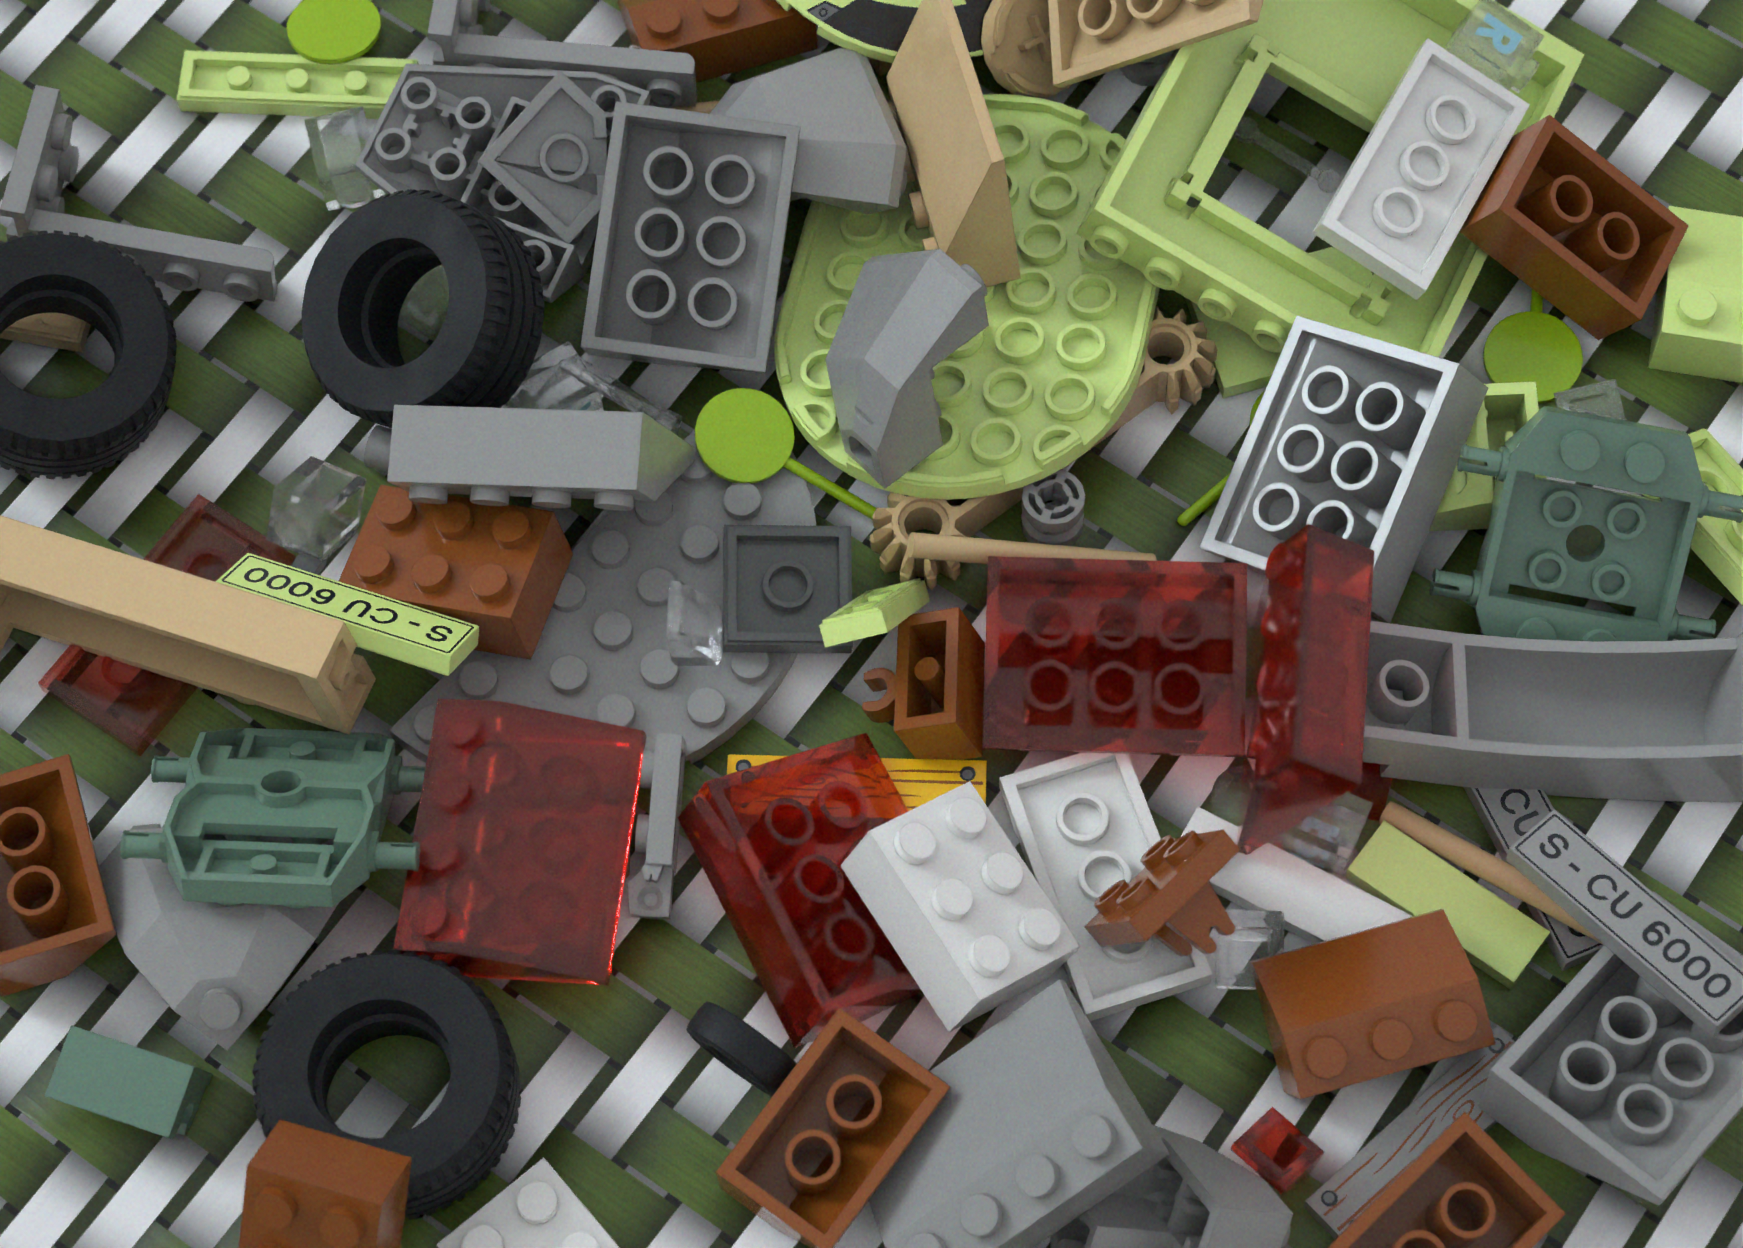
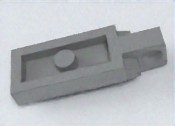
(658, 833)

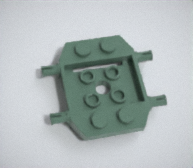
(1641, 537)
(279, 786)

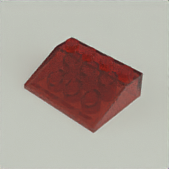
(1115, 656)
(1305, 683)
(521, 843)
(775, 859)

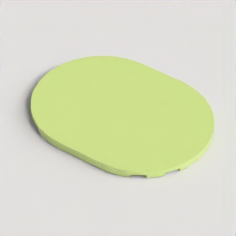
(1058, 340)

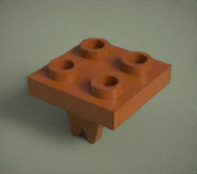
(1169, 896)

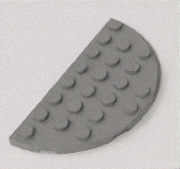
(607, 630)

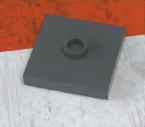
(783, 586)

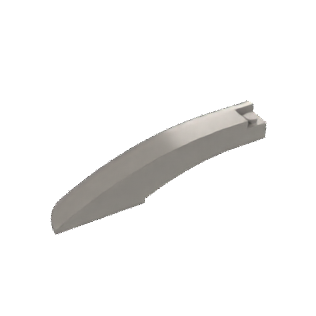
(1557, 714)

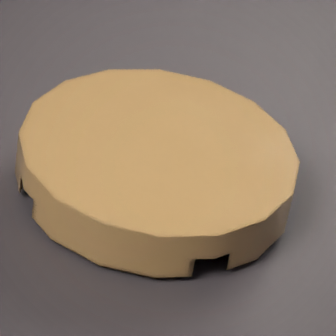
(1019, 47)

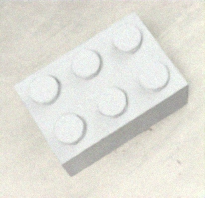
(959, 905)

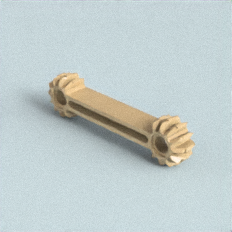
(967, 516)

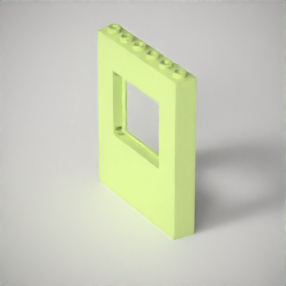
(1235, 269)

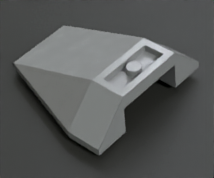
(449, 117)

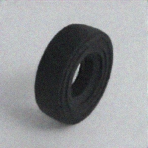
(740, 1047)

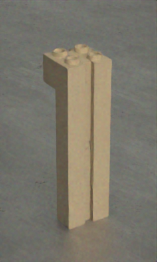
(180, 626)

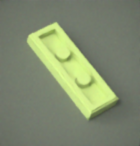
(874, 612)
(1418, 882)

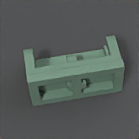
(127, 1083)

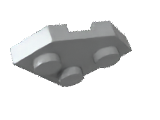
(554, 157)

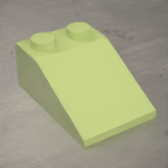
(1702, 300)

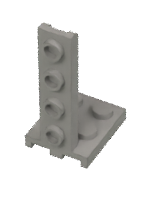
(462, 43)
(180, 261)

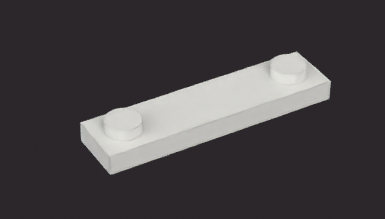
(1312, 900)

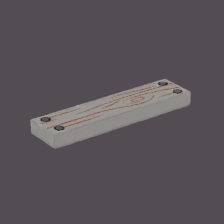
(1406, 1137)

